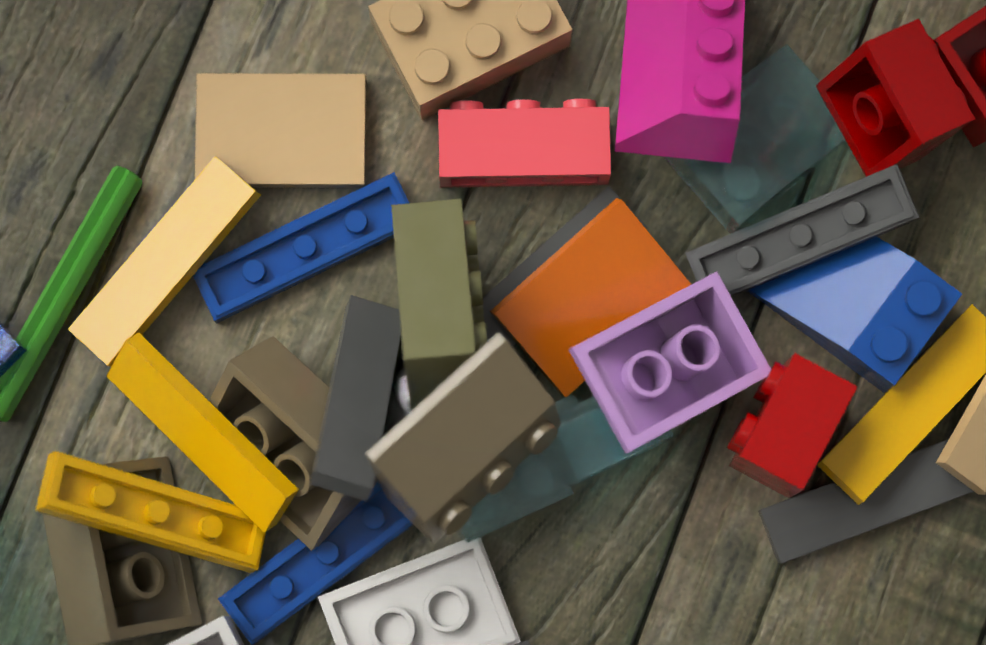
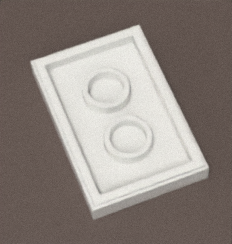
(426, 601)

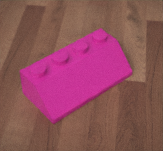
(681, 78)

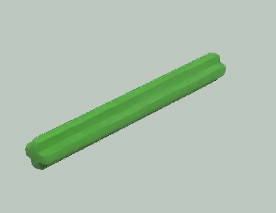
(67, 283)

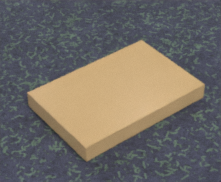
(283, 128)

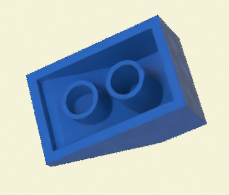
(864, 307)

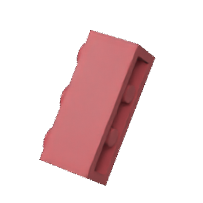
(524, 144)

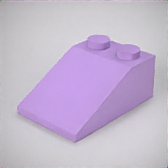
(670, 362)

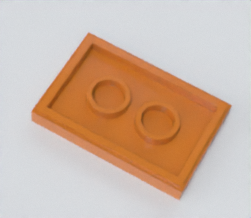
(585, 288)

